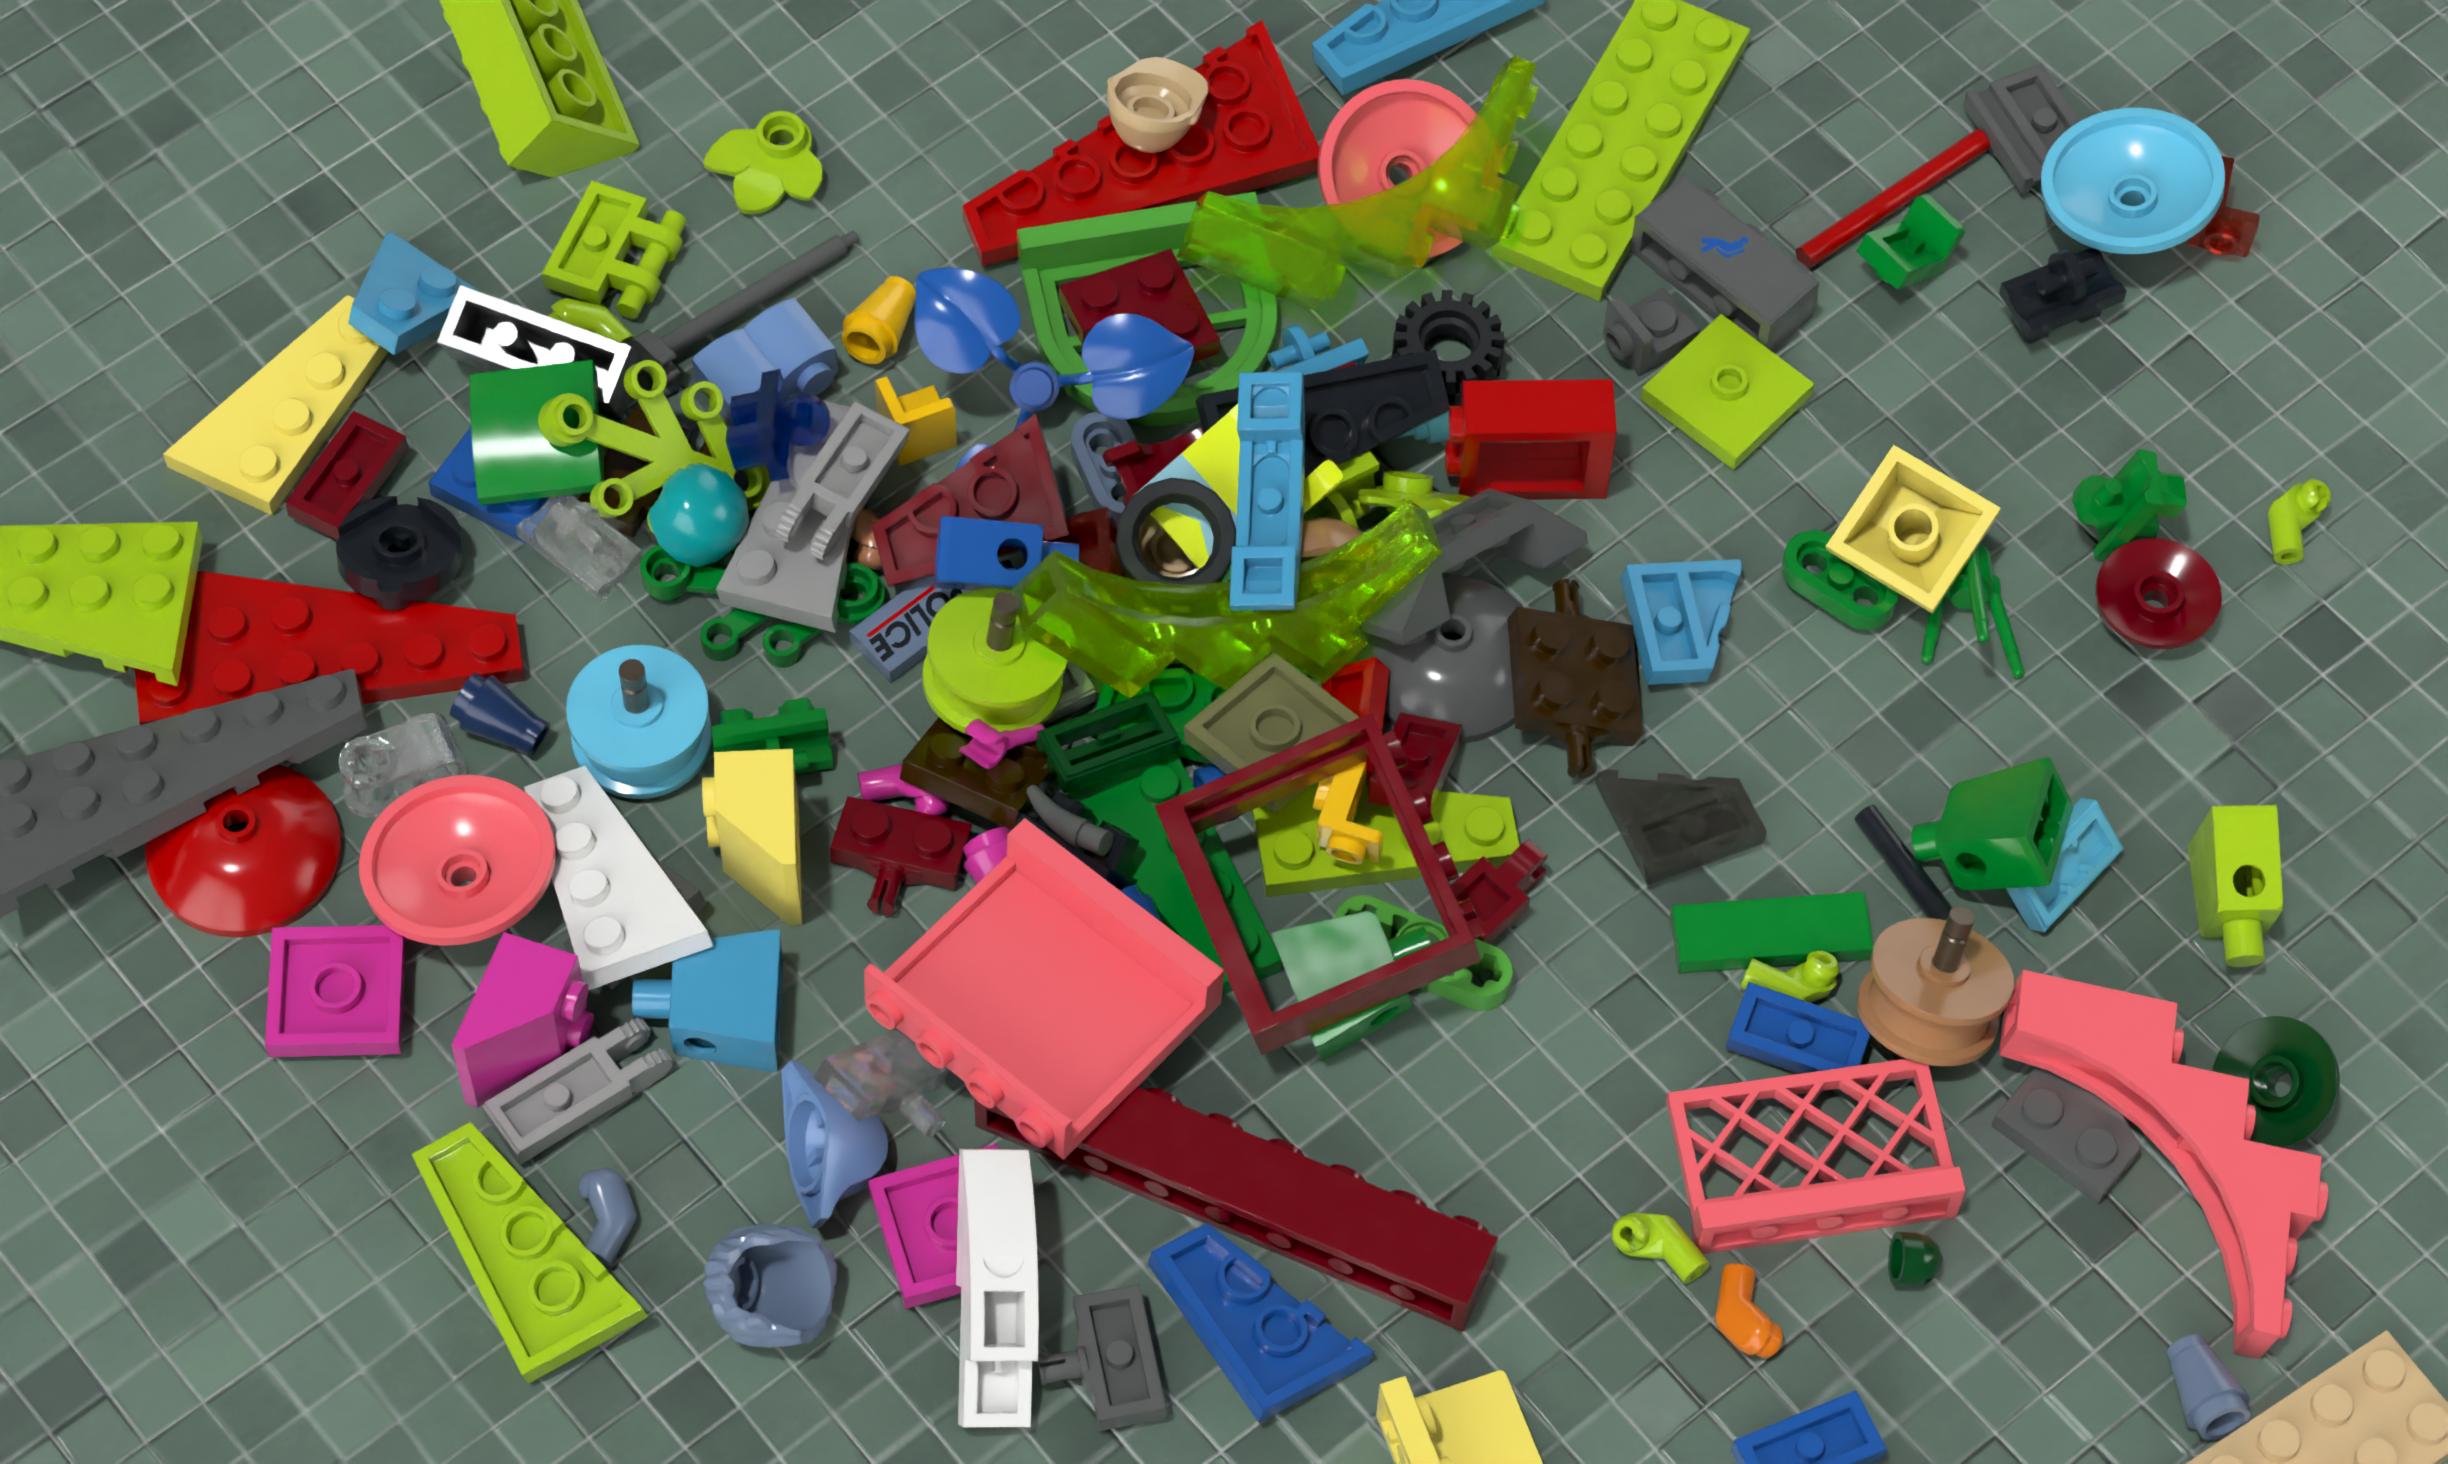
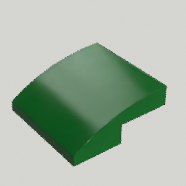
(507, 445)

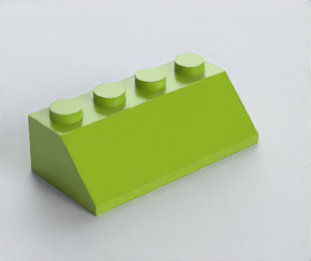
(541, 83)

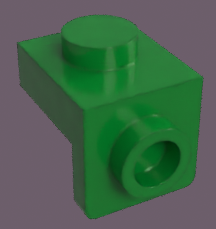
(1915, 246)

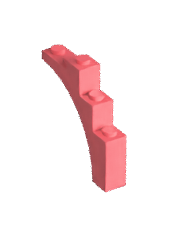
(2200, 1119)

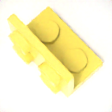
(1456, 1424)

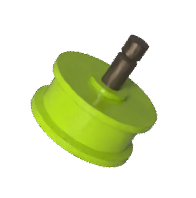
(987, 666)

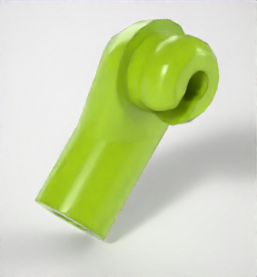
(1805, 981)
(1659, 1238)

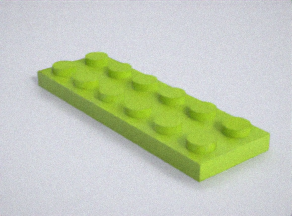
(1621, 143)

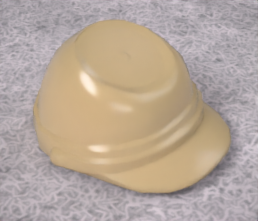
(1155, 103)

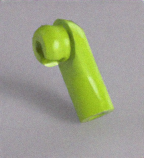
(591, 318)
(2291, 515)

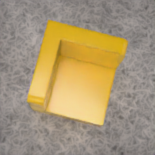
(928, 418)

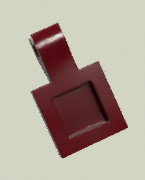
(1500, 891)

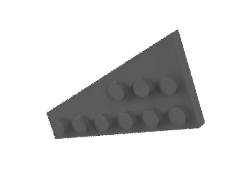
(155, 776)

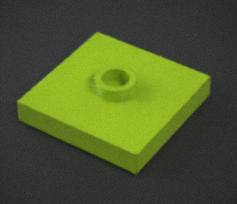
(1727, 391)

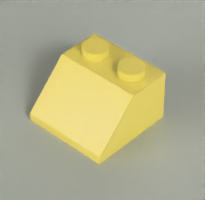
(757, 825)

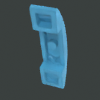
(1269, 491)

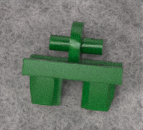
(2129, 503)
(795, 728)

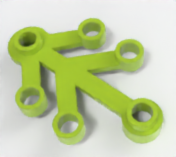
(664, 451)

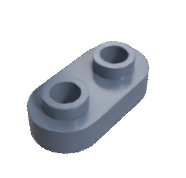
(1099, 480)

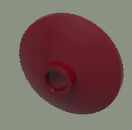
(2162, 573)

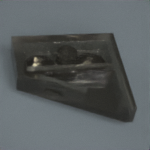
(1680, 820)

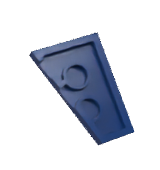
(1253, 1328)

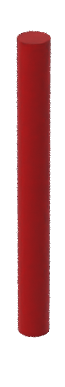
(1892, 198)

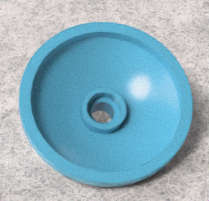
(2132, 180)

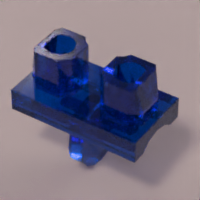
(770, 427)

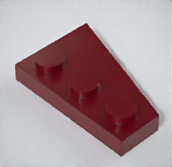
(999, 484)

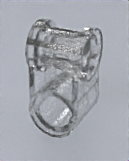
(398, 762)

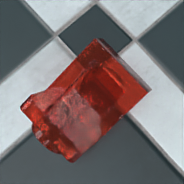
(2230, 229)

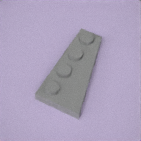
(781, 575)

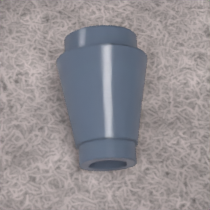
(2207, 1389)

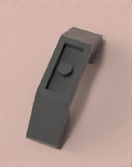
(1477, 524)

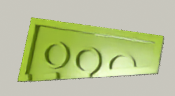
(1296, 864)
(529, 1267)

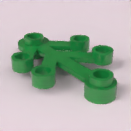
(740, 622)

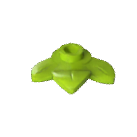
(764, 169)
(1404, 486)

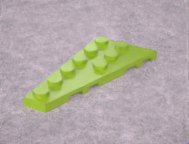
(101, 591)

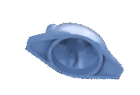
(826, 1145)

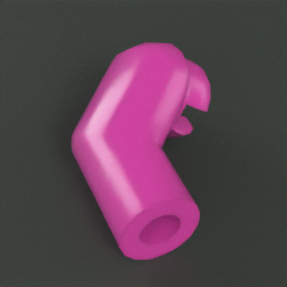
(886, 784)

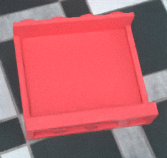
(1046, 992)

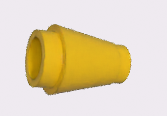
(879, 321)

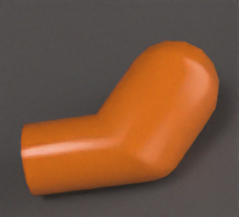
(1740, 1318)

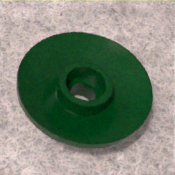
(2279, 1047)

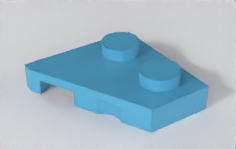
(403, 296)
(1679, 616)

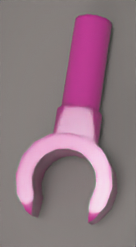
(991, 745)

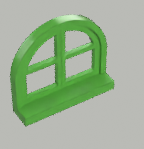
(1086, 246)

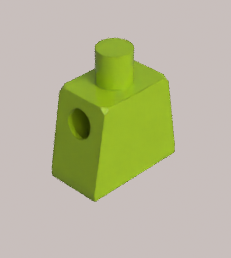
(2237, 878)

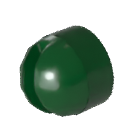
(1913, 1259)

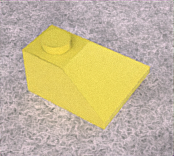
(1913, 529)

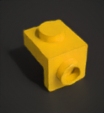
(1338, 801)

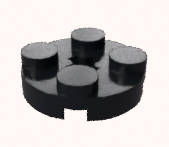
(399, 576)

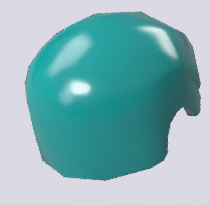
(699, 515)

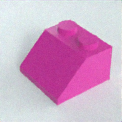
(520, 1018)

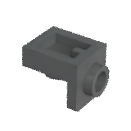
(1647, 330)

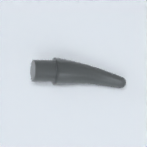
(1071, 828)

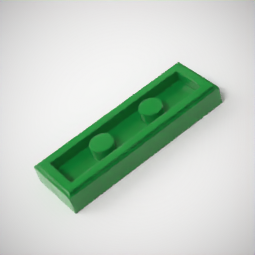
(1770, 931)

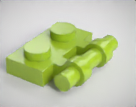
(597, 241)

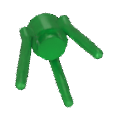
(1972, 591)

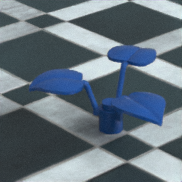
(1128, 356)

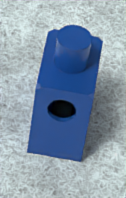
(970, 546)

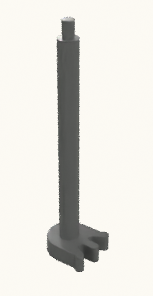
(664, 349)

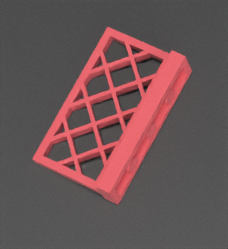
(1819, 1208)

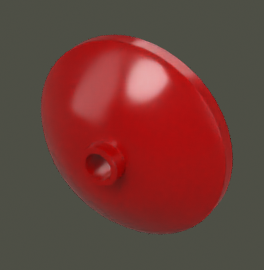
(252, 876)

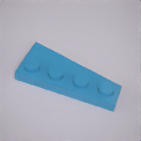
(1403, 32)

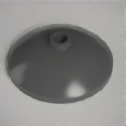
(1456, 679)

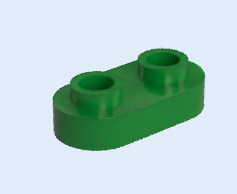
(1837, 584)

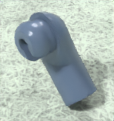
(614, 1210)

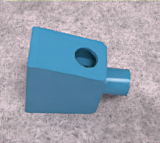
(722, 1001)

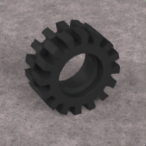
(1455, 321)

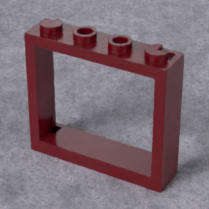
(1276, 778)

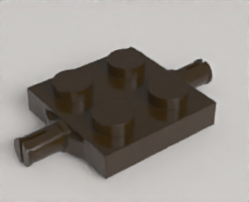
(1574, 677)

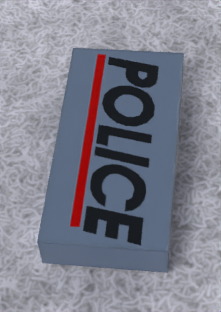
(898, 631)

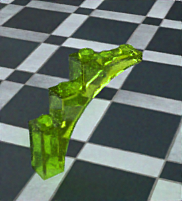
(1299, 249)
(1135, 628)

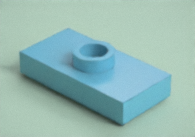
(2084, 855)

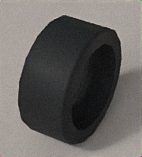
(1181, 492)

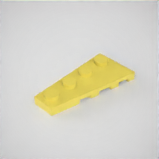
(282, 415)

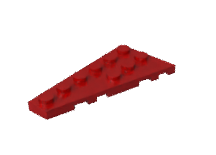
(1243, 141)
(276, 634)

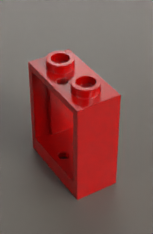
(1526, 414)

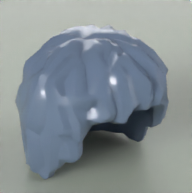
(770, 1285)

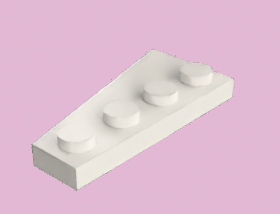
(610, 887)

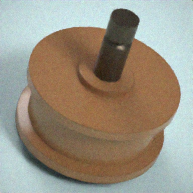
(1935, 990)

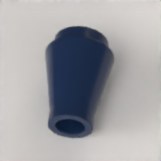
(497, 714)

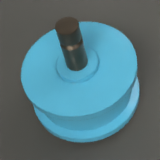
(639, 721)

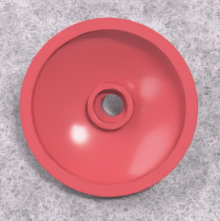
(1385, 128)
(451, 835)

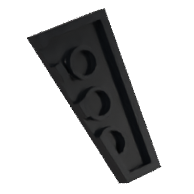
(1356, 405)

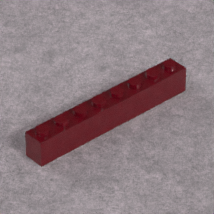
(1282, 1202)

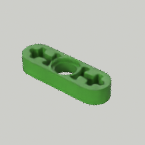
(1454, 988)

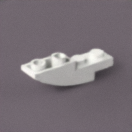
(997, 1287)

